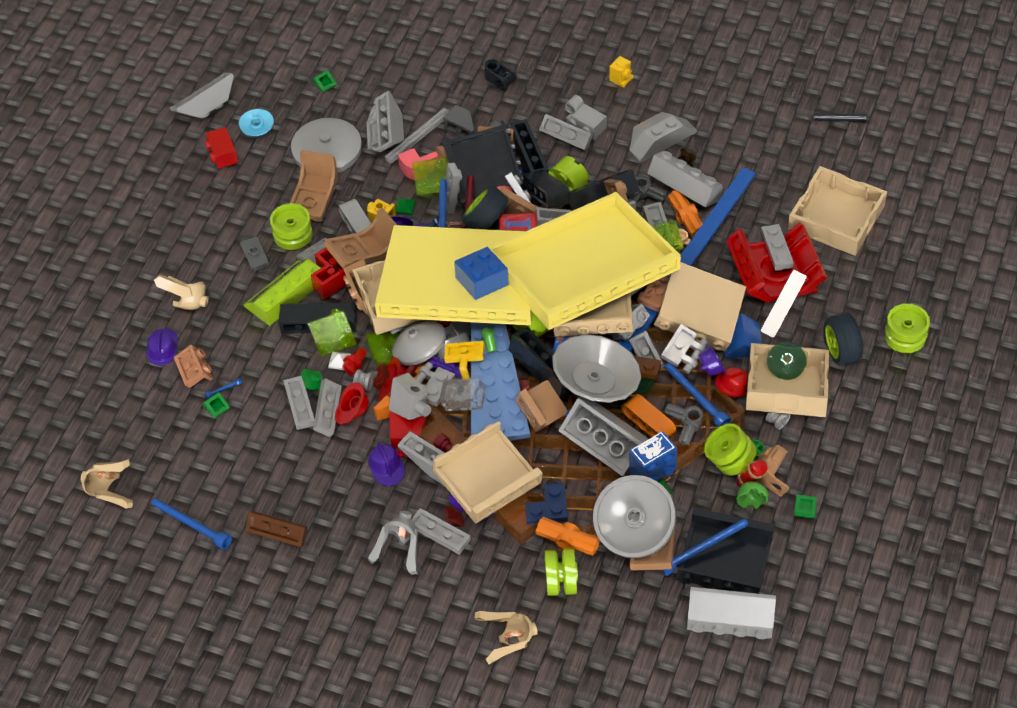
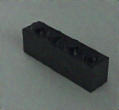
(527, 147)
(546, 189)
(596, 190)
(295, 317)
(536, 359)

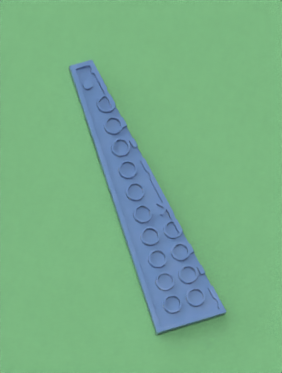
(501, 384)

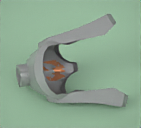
(405, 530)

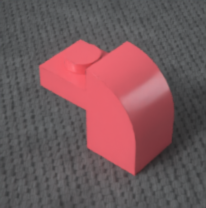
(406, 158)

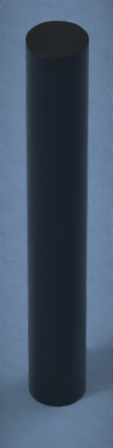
(839, 117)

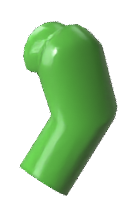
(488, 336)

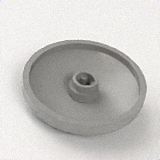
(328, 137)
(634, 516)

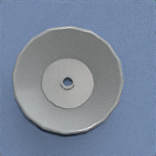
(596, 368)

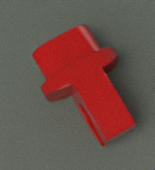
(353, 361)

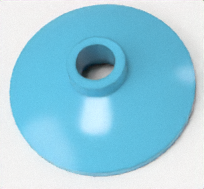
(256, 122)

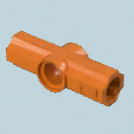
(685, 212)
(567, 536)

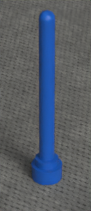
(442, 203)
(719, 417)
(221, 540)
(706, 544)

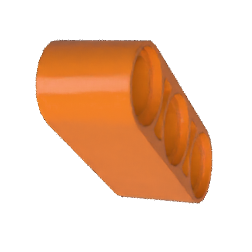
(647, 416)

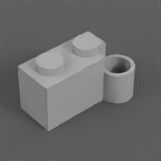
(585, 117)

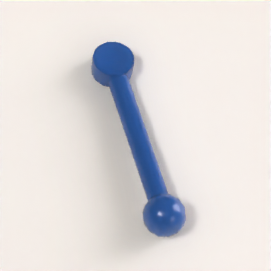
(208, 394)

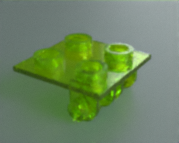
(428, 175)
(332, 332)
(381, 346)

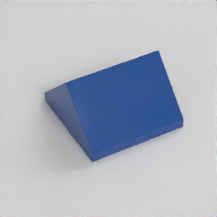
(745, 333)

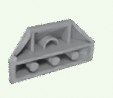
(206, 98)
(384, 124)
(658, 134)

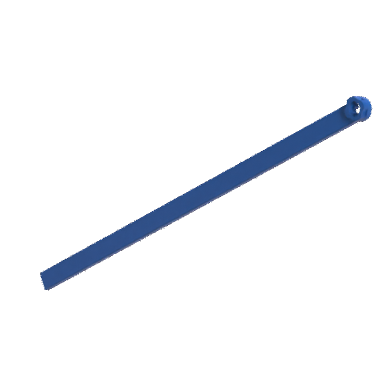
(703, 236)

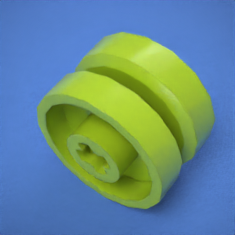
(291, 226)
(907, 328)
(730, 449)
(561, 572)

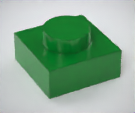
(312, 379)
(805, 506)

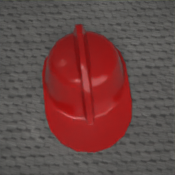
(395, 369)
(733, 382)
(352, 403)

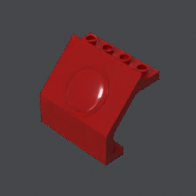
(758, 271)

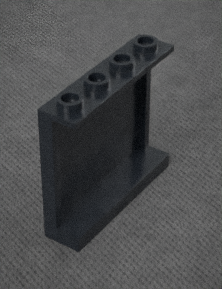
(486, 156)
(732, 563)

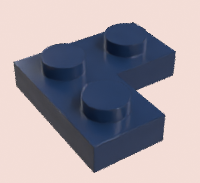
(552, 508)

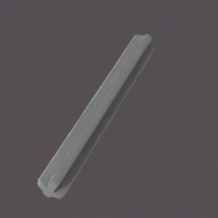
(416, 136)

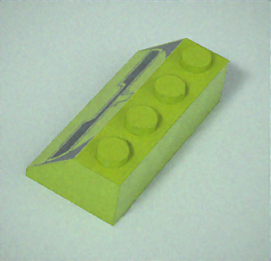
(287, 288)

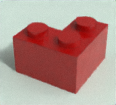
(329, 276)

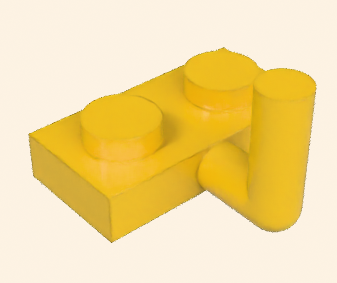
(464, 353)

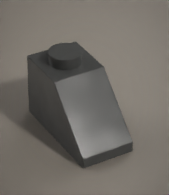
(459, 121)

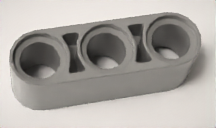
(354, 216)

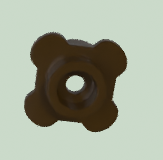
(688, 156)

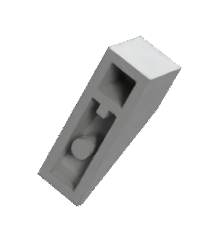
(421, 453)

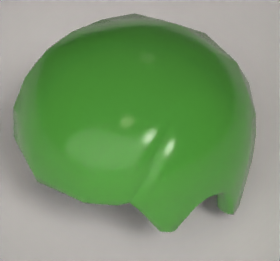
(752, 494)

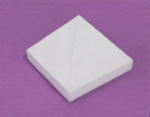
(336, 360)

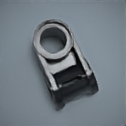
(498, 74)

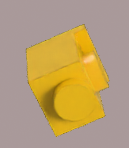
(621, 72)
(373, 207)

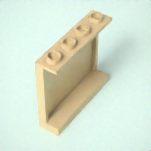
(702, 304)
(608, 318)
(485, 472)

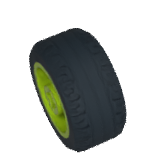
(485, 209)
(843, 338)

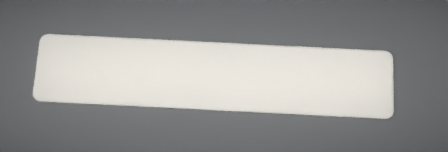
(783, 303)

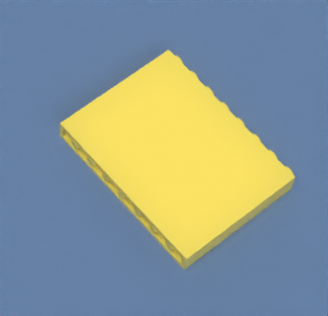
(585, 259)
(422, 281)

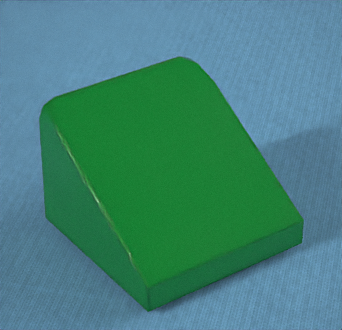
(324, 81)
(216, 405)

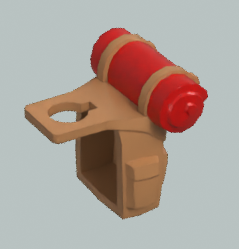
(764, 469)

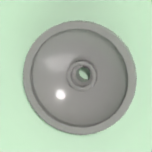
(419, 342)

